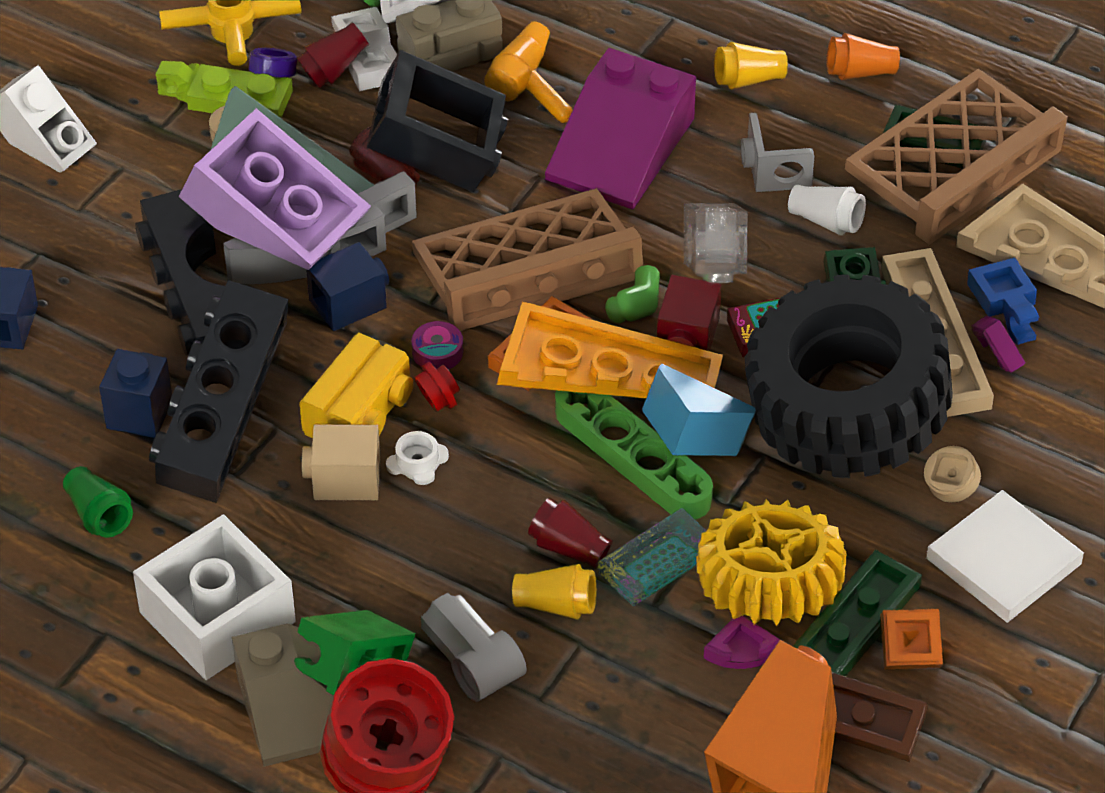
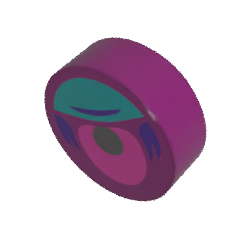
(437, 343)

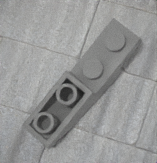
(391, 206)

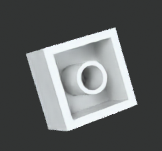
(210, 591)

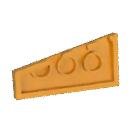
(593, 357)

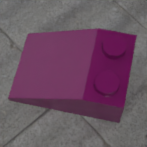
(623, 127)

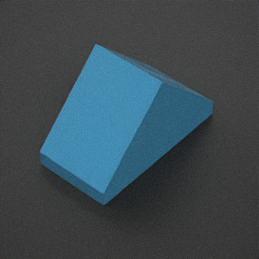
(696, 416)

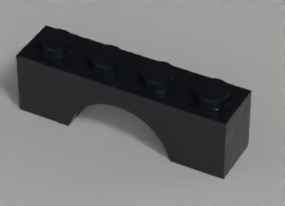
(179, 245)

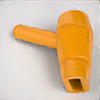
(517, 67)

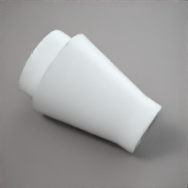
(830, 207)

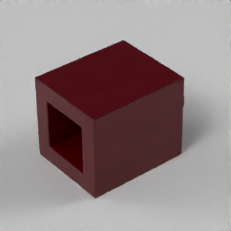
(690, 312)

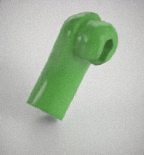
(638, 300)

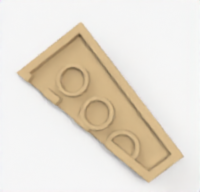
(1043, 240)

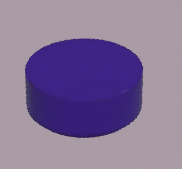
(273, 62)

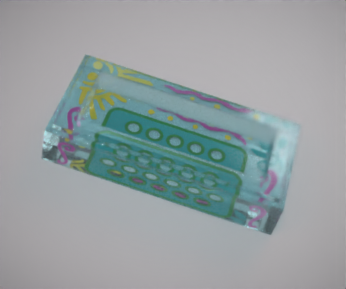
(653, 557)

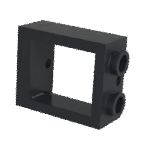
(426, 146)

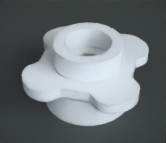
(417, 457)

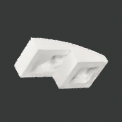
(375, 59)

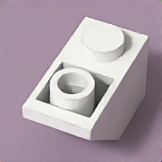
(41, 121)

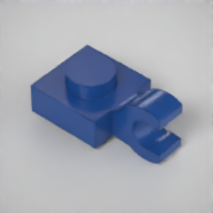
(1006, 291)

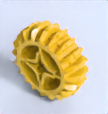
(771, 562)

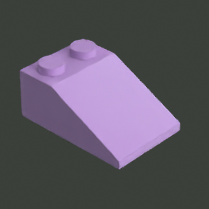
(272, 193)

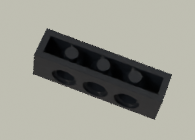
(203, 465)

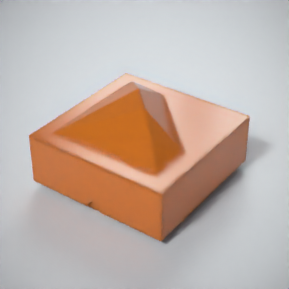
(911, 639)

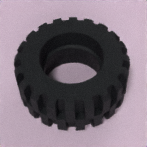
(860, 426)

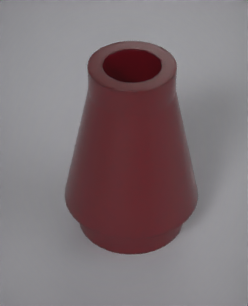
(331, 55)
(568, 533)

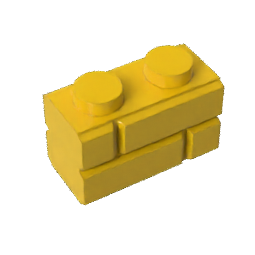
(358, 386)

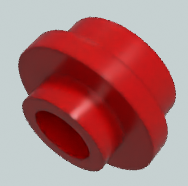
(437, 386)

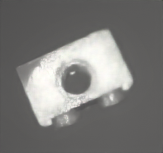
(715, 240)

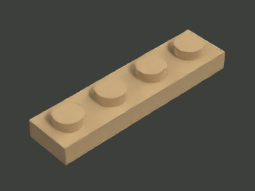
(922, 276)

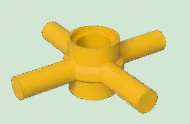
(229, 20)

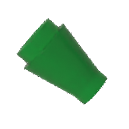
(100, 505)

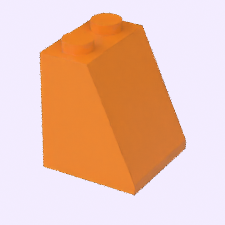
(779, 729)

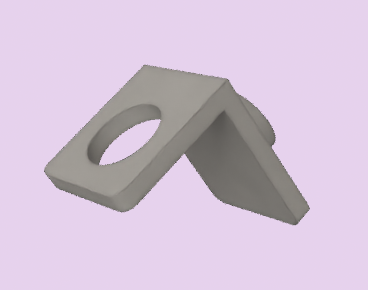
(765, 162)

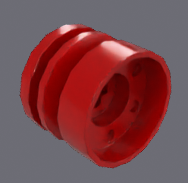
(391, 704)

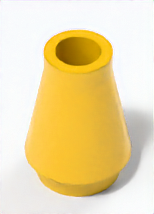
(747, 65)
(558, 591)

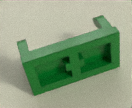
(349, 642)

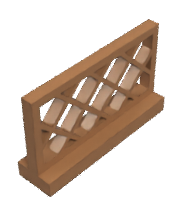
(984, 171)
(566, 272)

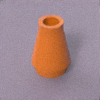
(859, 57)

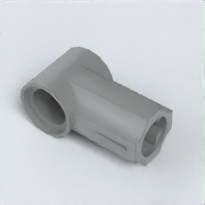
(478, 656)

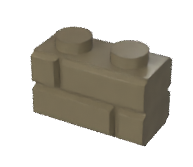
(451, 33)

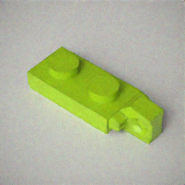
(208, 86)

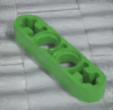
(639, 443)

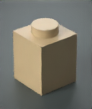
(343, 462)

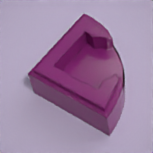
(992, 333)
(740, 643)

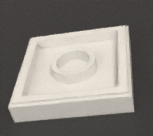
(1004, 555)

